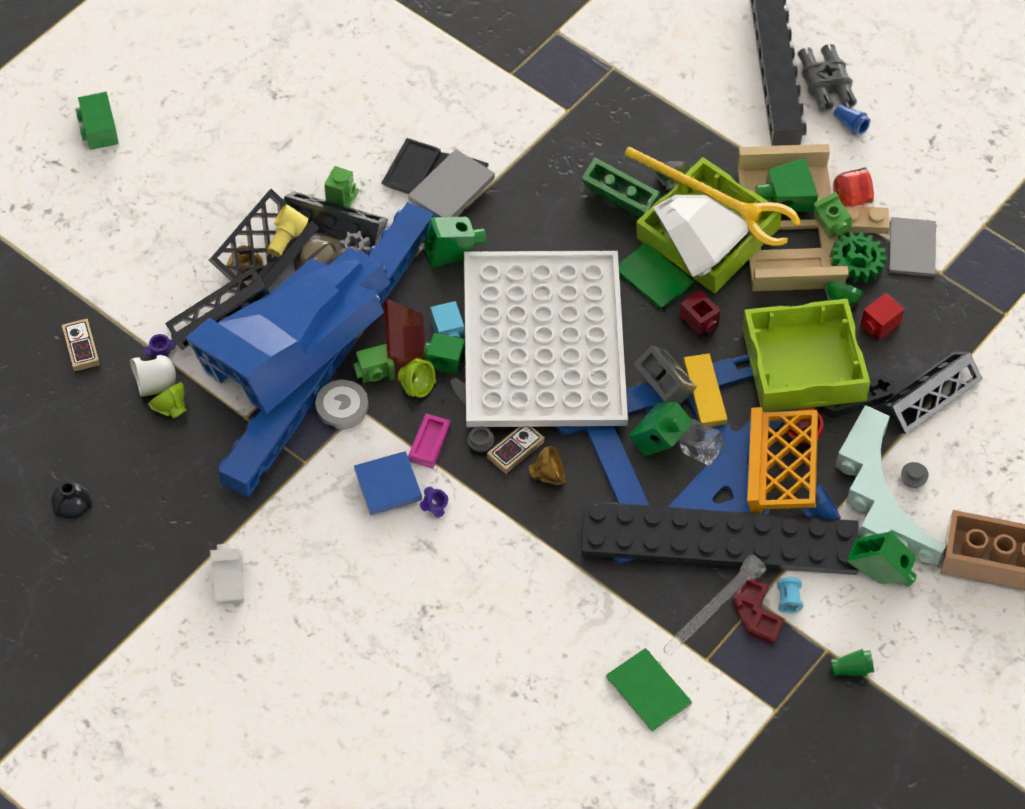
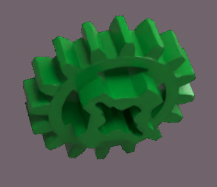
(858, 256)

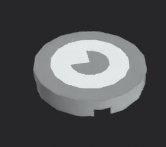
(342, 404)

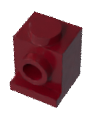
(700, 313)

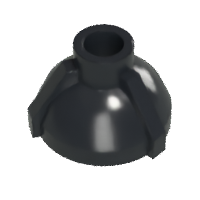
(72, 503)

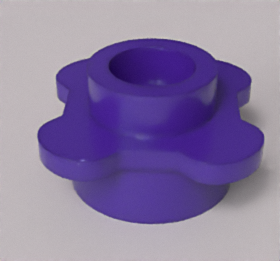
(157, 341)
(439, 497)

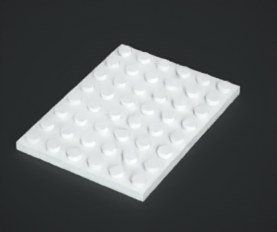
(544, 339)

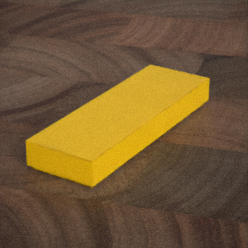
(707, 394)

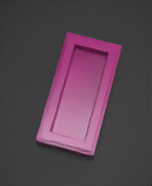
(429, 441)

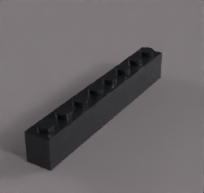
(778, 72)

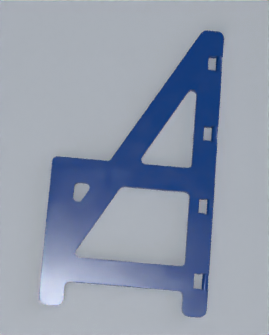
(727, 470)

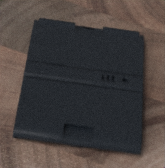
(414, 164)

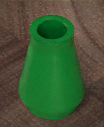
(853, 664)

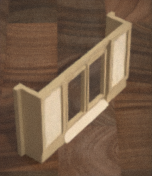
(791, 267)

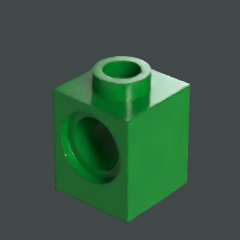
(445, 353)

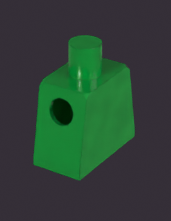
(790, 185)
(449, 239)
(664, 421)
(883, 559)

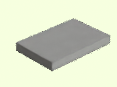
(451, 185)

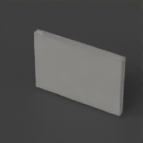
(912, 246)

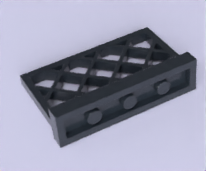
(274, 265)

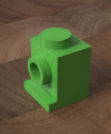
(340, 187)
(832, 215)
(373, 364)

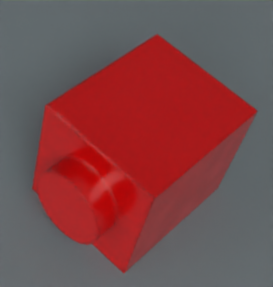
(882, 316)

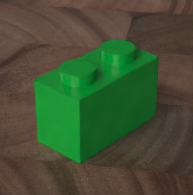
(97, 120)

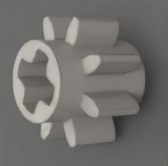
(355, 240)

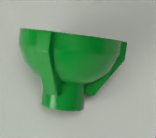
(839, 291)

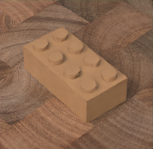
(985, 549)

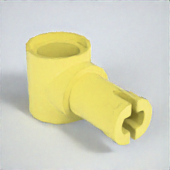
(289, 225)

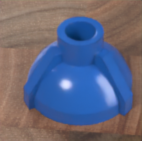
(824, 506)

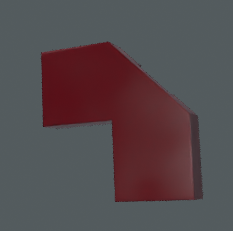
(755, 620)

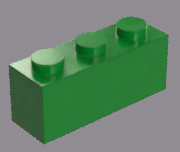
(619, 188)

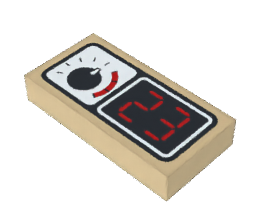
(80, 345)
(515, 448)

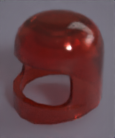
(854, 187)

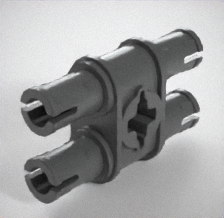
(827, 77)

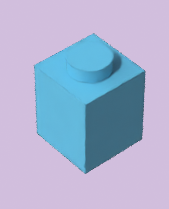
(447, 320)

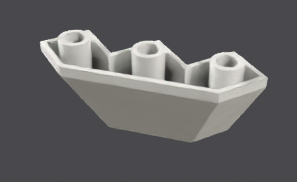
(700, 229)

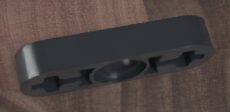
(877, 397)

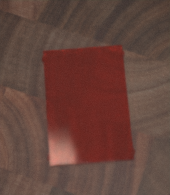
(403, 333)

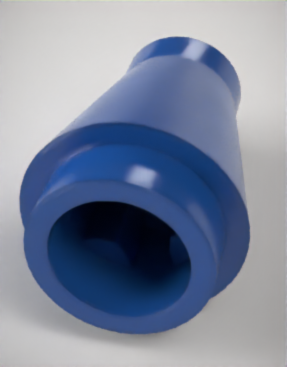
(854, 120)

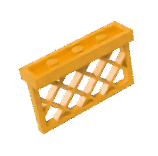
(759, 462)

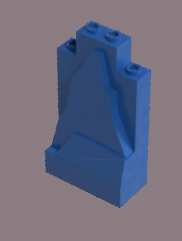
(294, 328)

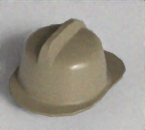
(322, 249)

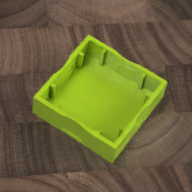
(652, 232)
(805, 355)

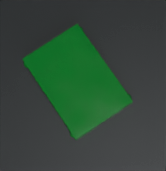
(654, 276)
(648, 689)

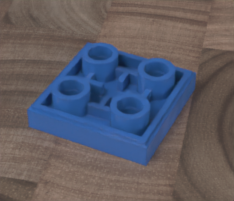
(387, 482)

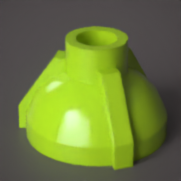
(417, 377)
(170, 401)

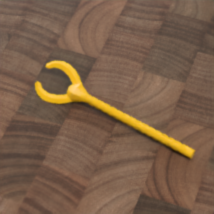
(750, 211)

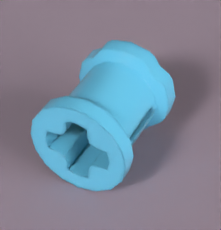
(789, 595)

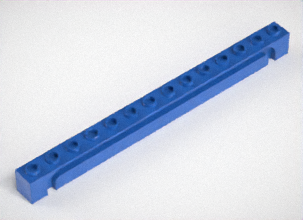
(271, 431)

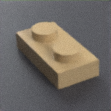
(869, 219)

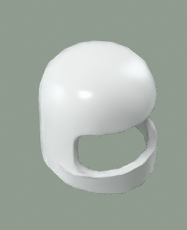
(153, 375)

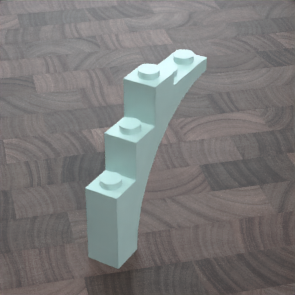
(870, 493)

